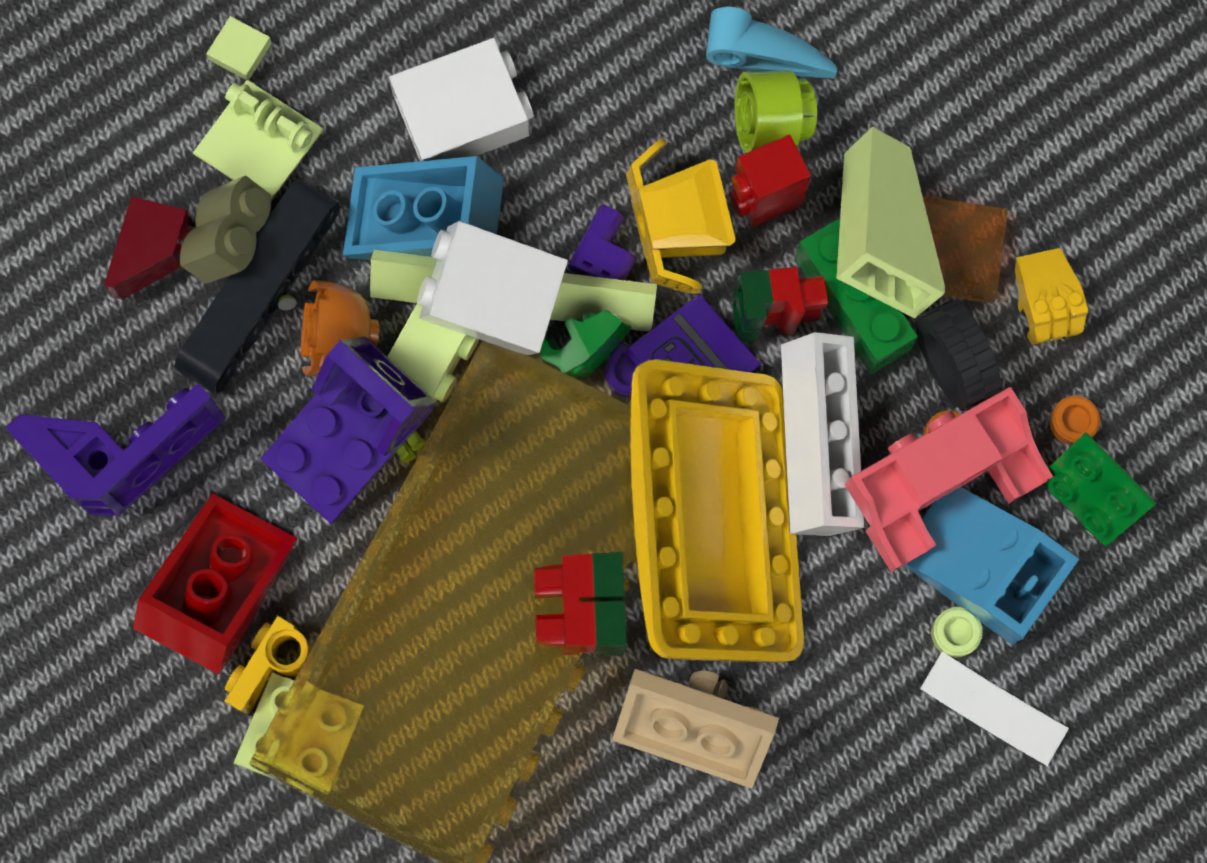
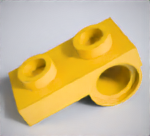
(249, 682)

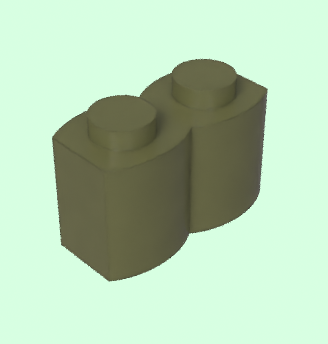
(225, 230)

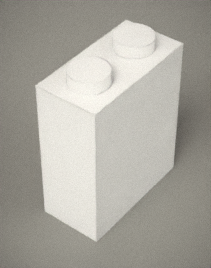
(462, 103)
(491, 288)

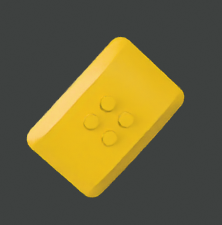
(713, 514)

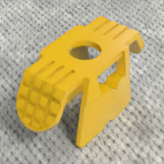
(679, 217)

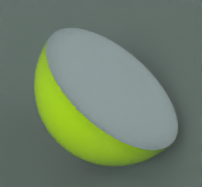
(287, 302)

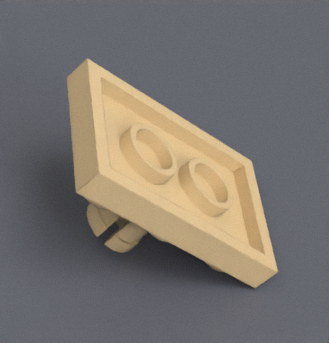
(695, 726)

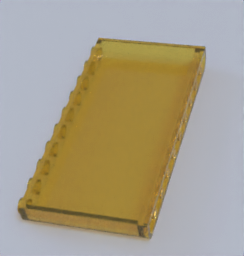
(430, 665)

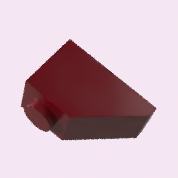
(147, 246)

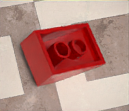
(213, 583)

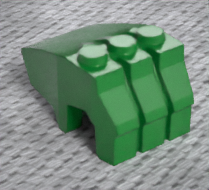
(591, 343)

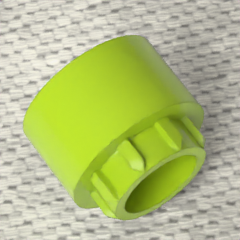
(773, 106)

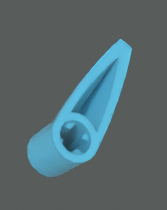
(756, 46)

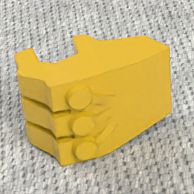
(1050, 296)

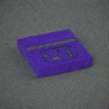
(694, 337)

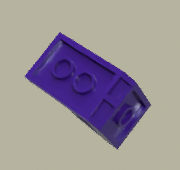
(349, 427)
(101, 473)

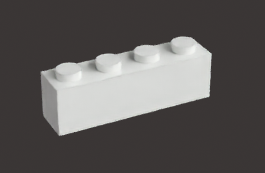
(821, 433)

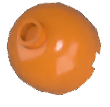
(335, 316)

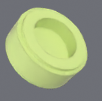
(956, 632)

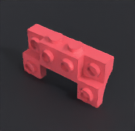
(954, 452)

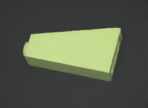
(886, 228)

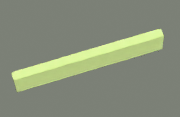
(401, 275)

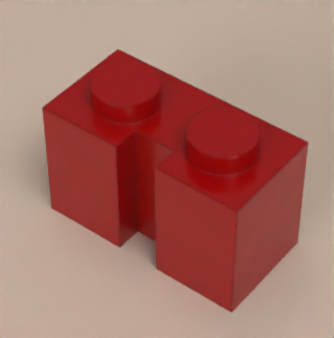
(769, 181)

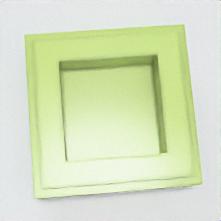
(239, 48)

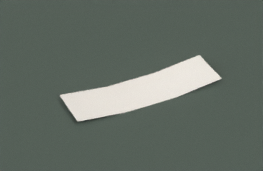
(994, 709)

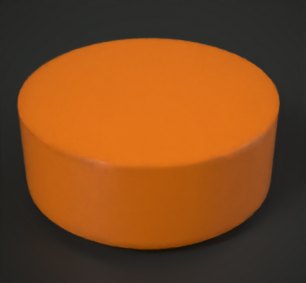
(1073, 418)

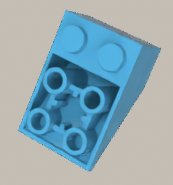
(991, 563)

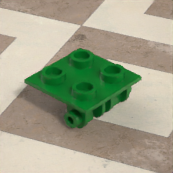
(1097, 490)

